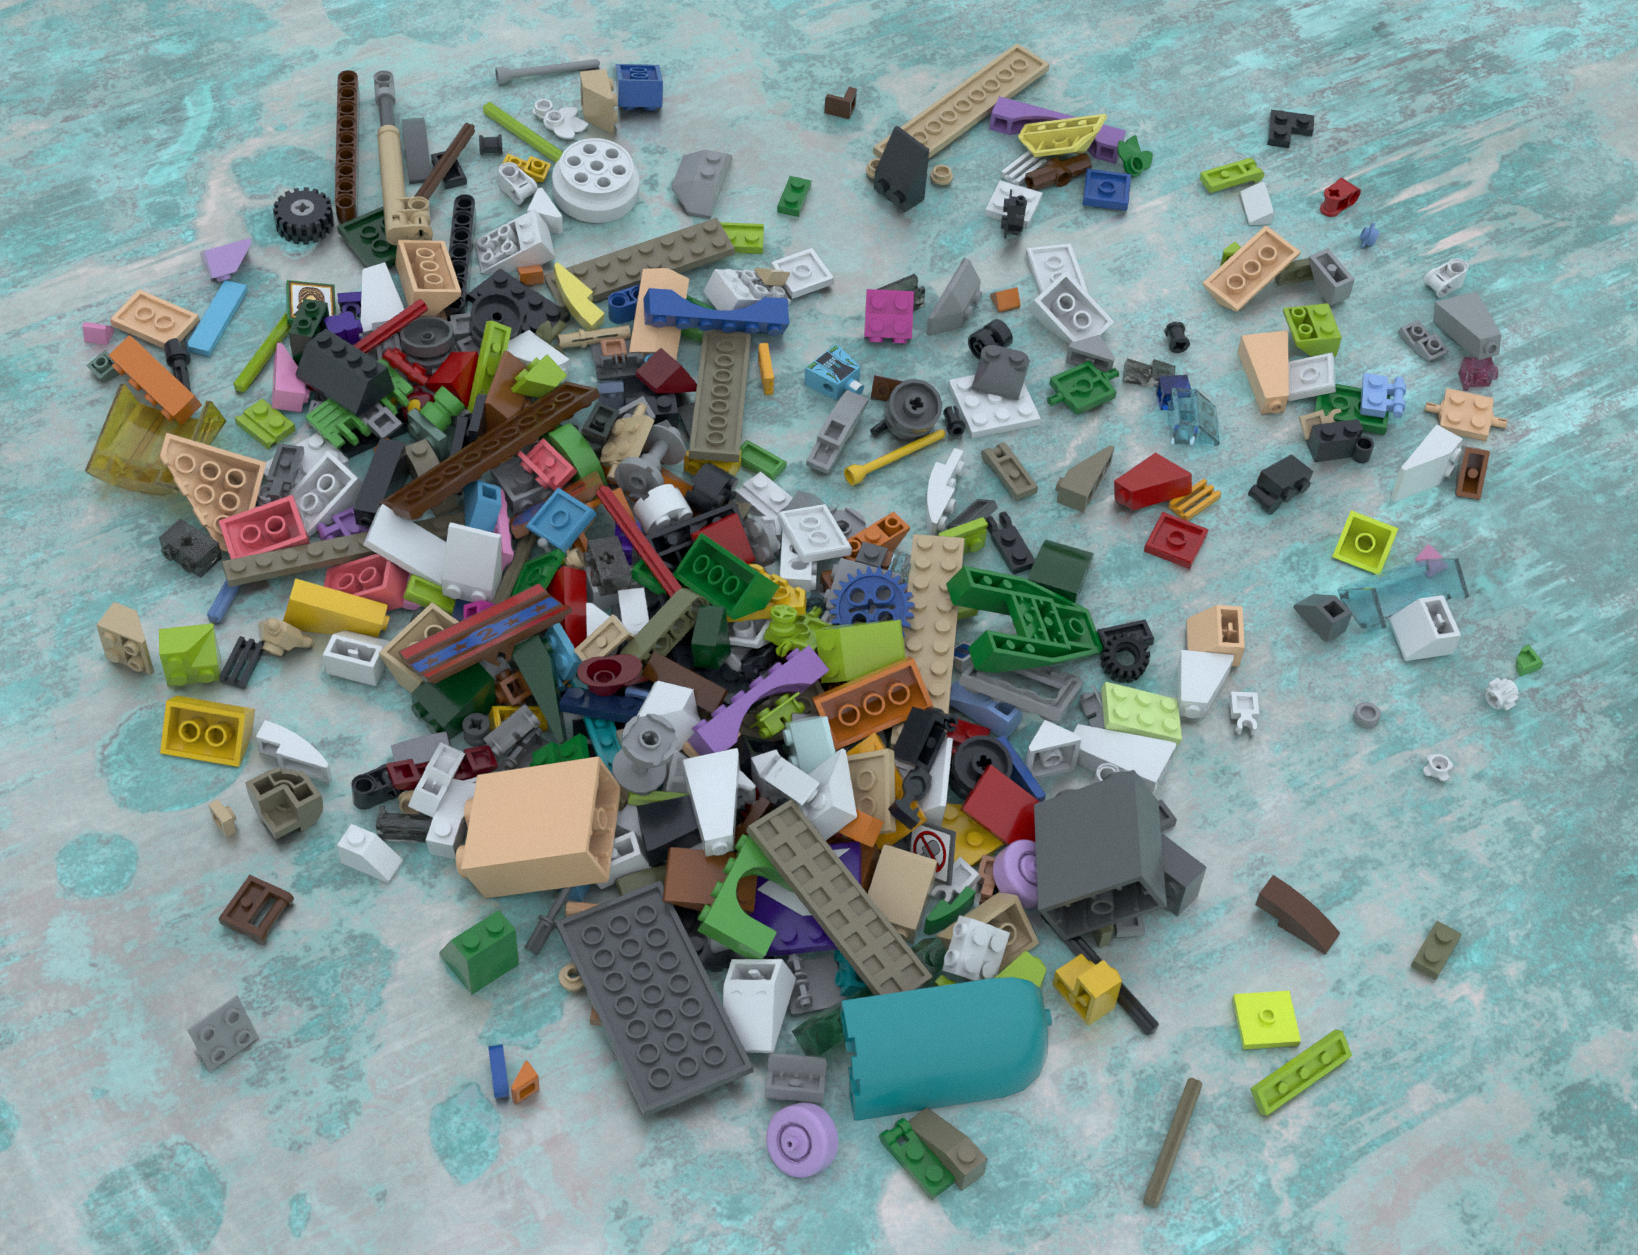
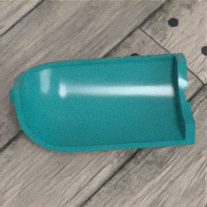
(944, 1045)

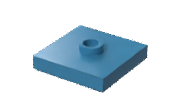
(561, 520)

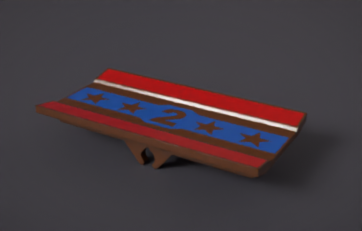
(484, 635)

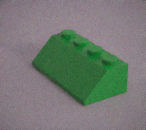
(724, 579)

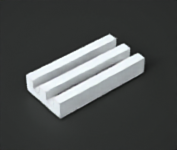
(1020, 167)

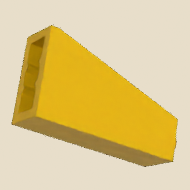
(332, 611)

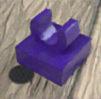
(350, 300)

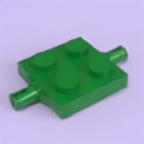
(1083, 387)

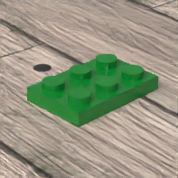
(1349, 401)

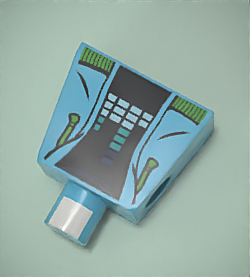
(834, 374)

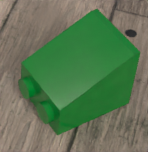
(482, 952)

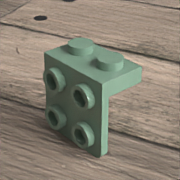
(423, 429)

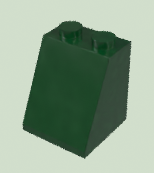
(453, 699)

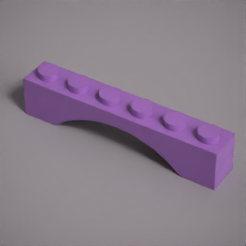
(1011, 116)
(794, 676)

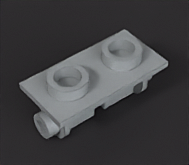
(1093, 705)
(512, 731)

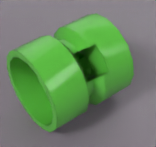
(442, 409)

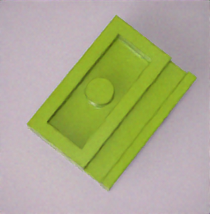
(745, 236)
(265, 423)
(972, 532)

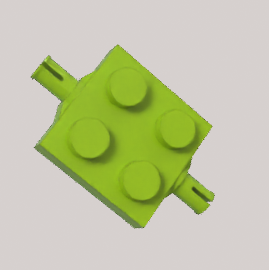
(804, 633)

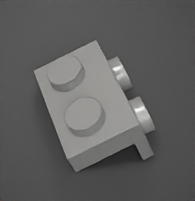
(795, 1078)

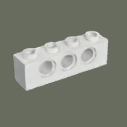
(793, 570)

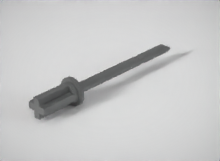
(546, 924)

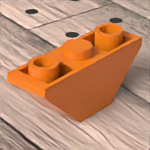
(886, 533)

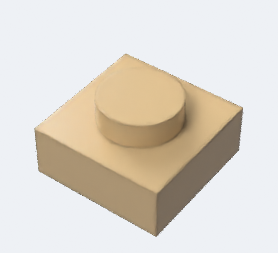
(223, 817)

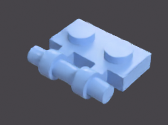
(1375, 392)

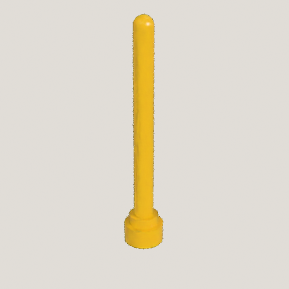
(855, 473)

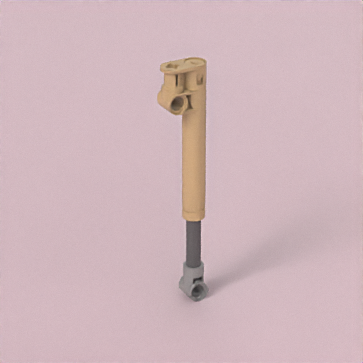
(402, 214)

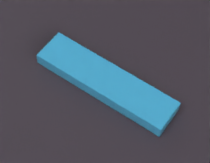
(217, 318)

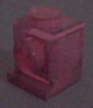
(1477, 372)

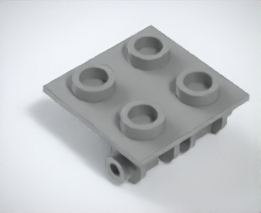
(814, 984)
(222, 1034)

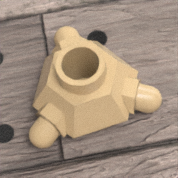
(281, 636)

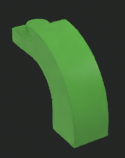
(575, 450)

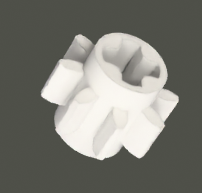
(1501, 694)

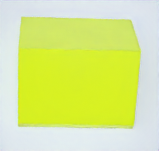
(1365, 542)

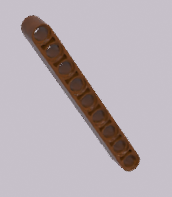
(347, 146)

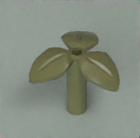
(549, 333)

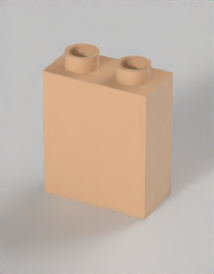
(540, 828)

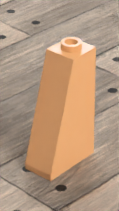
(1266, 367)

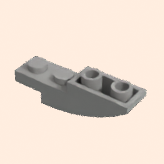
(836, 431)

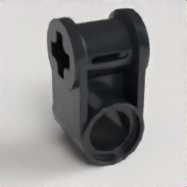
(378, 788)

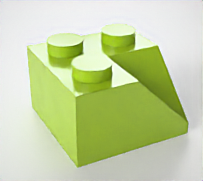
(189, 654)

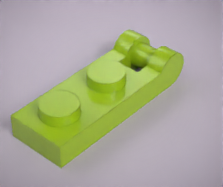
(1231, 175)

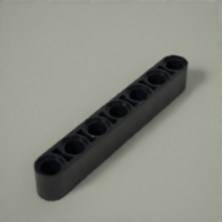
(461, 249)

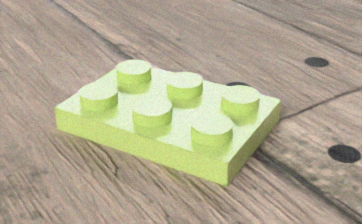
(1140, 713)

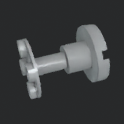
(643, 473)
(646, 748)

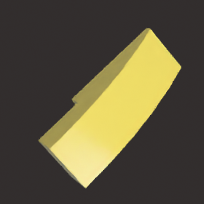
(578, 299)

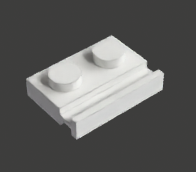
(764, 495)

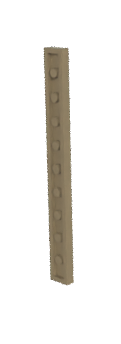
(317, 554)

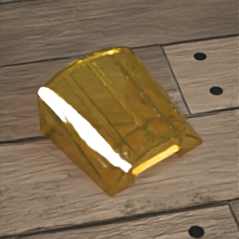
(133, 440)

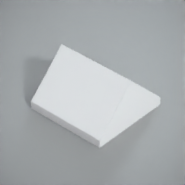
(1052, 751)

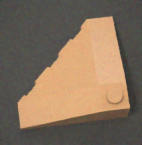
(212, 480)

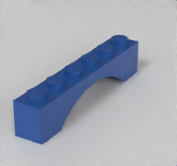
(668, 308)

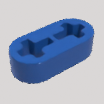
(498, 1071)

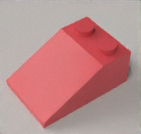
(265, 528)
(370, 579)

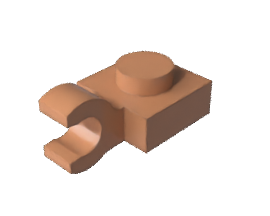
(986, 872)

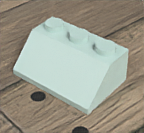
(809, 742)

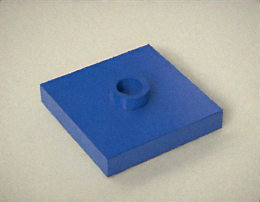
(1106, 189)

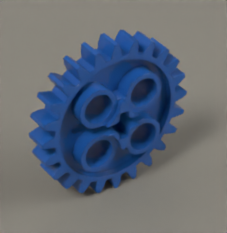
(871, 585)

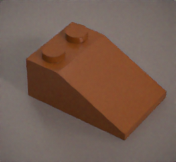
(693, 876)

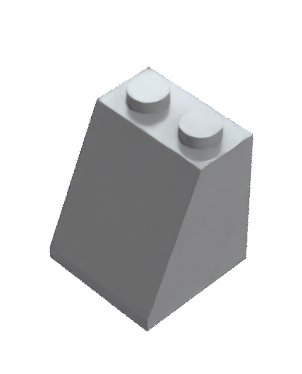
(840, 573)

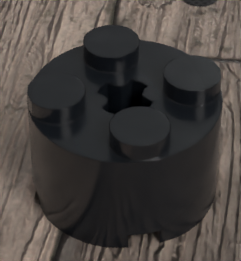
(711, 489)

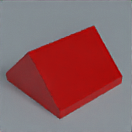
(456, 375)

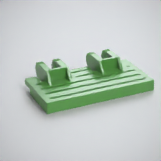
(334, 421)

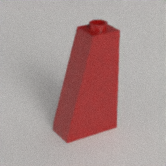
(570, 589)

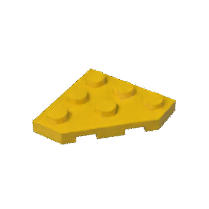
(784, 595)
(971, 838)

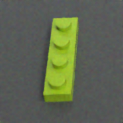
(493, 345)
(1301, 1072)

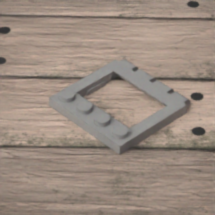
(1023, 699)

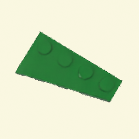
(538, 571)

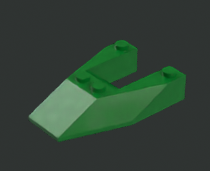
(1046, 624)

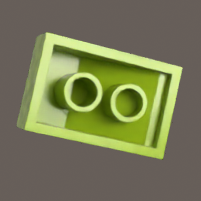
(859, 648)

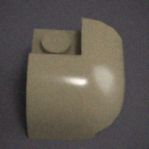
(285, 800)

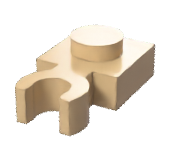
(1315, 418)

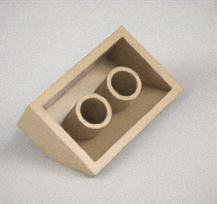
(427, 623)
(1005, 913)

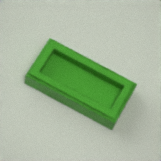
(761, 460)

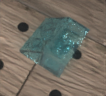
(1192, 418)

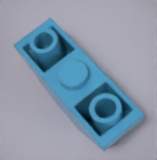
(482, 505)

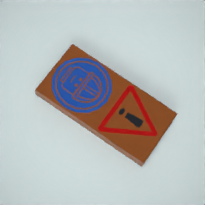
(581, 490)

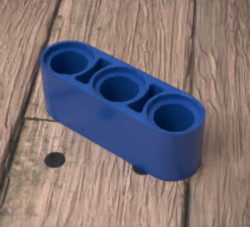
(623, 305)

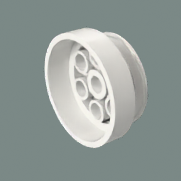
(595, 181)

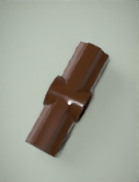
(1058, 172)

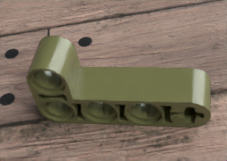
(666, 626)

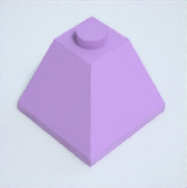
(225, 259)

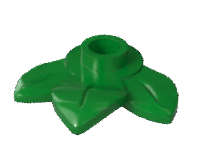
(1133, 159)

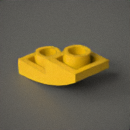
(533, 167)

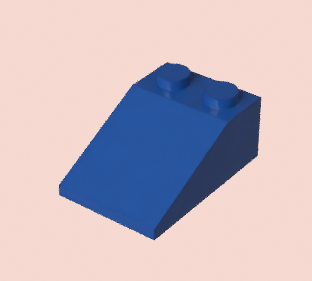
(639, 86)

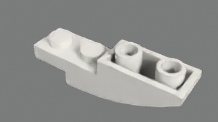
(941, 492)

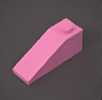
(287, 390)

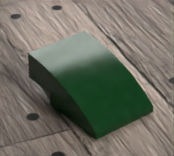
(1061, 569)

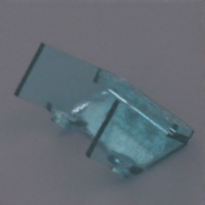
(1390, 591)

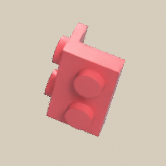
(548, 464)

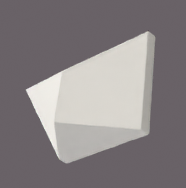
(674, 704)

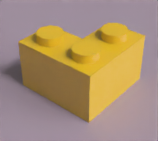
(1088, 987)

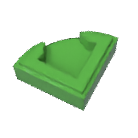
(1528, 661)

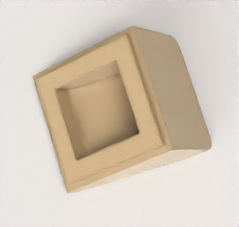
(772, 276)

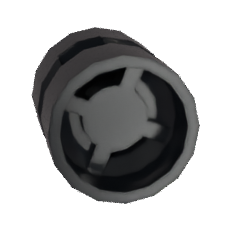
(993, 333)

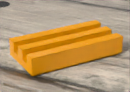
(766, 368)
(1196, 495)

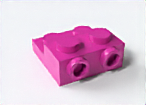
(888, 315)

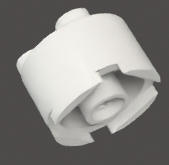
(662, 509)

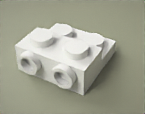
(975, 949)

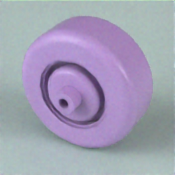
(1017, 872)
(802, 1140)

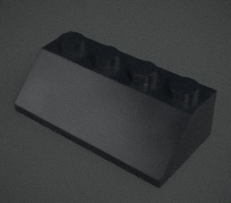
(343, 373)

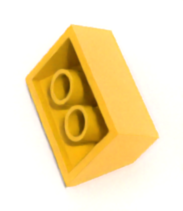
(206, 730)

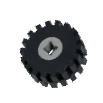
(303, 216)

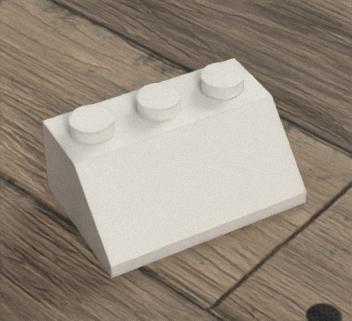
(934, 802)

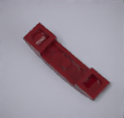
(476, 761)

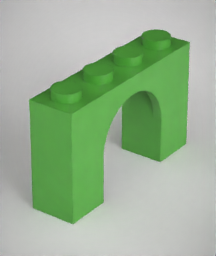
(725, 919)

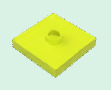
(1266, 1020)

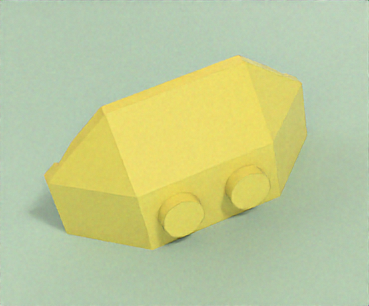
(1061, 136)

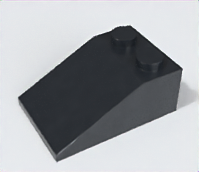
(902, 170)
(661, 404)

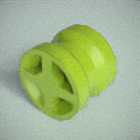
(782, 620)

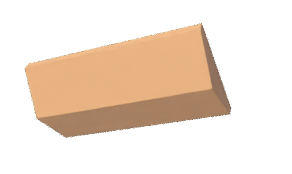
(1250, 269)
(647, 338)

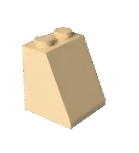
(903, 889)

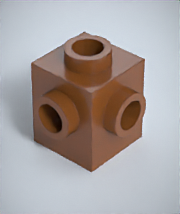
(518, 688)

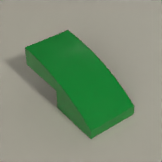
(945, 914)

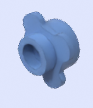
(1369, 236)

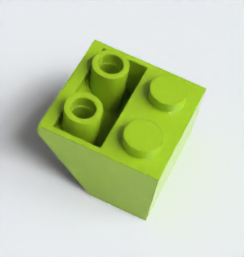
(1313, 329)

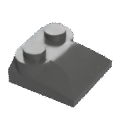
(1001, 372)

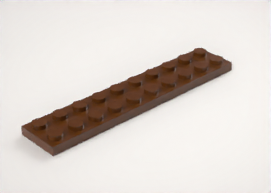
(490, 450)

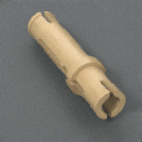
(583, 337)

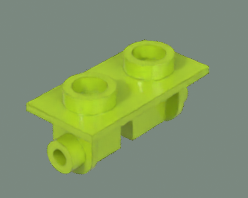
(770, 722)

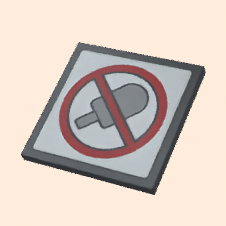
(936, 844)

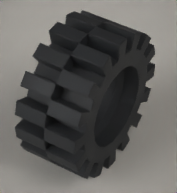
(1134, 646)

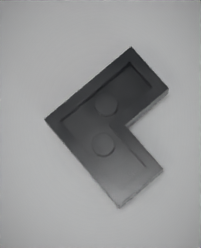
(1284, 124)

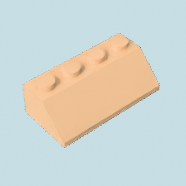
(427, 274)

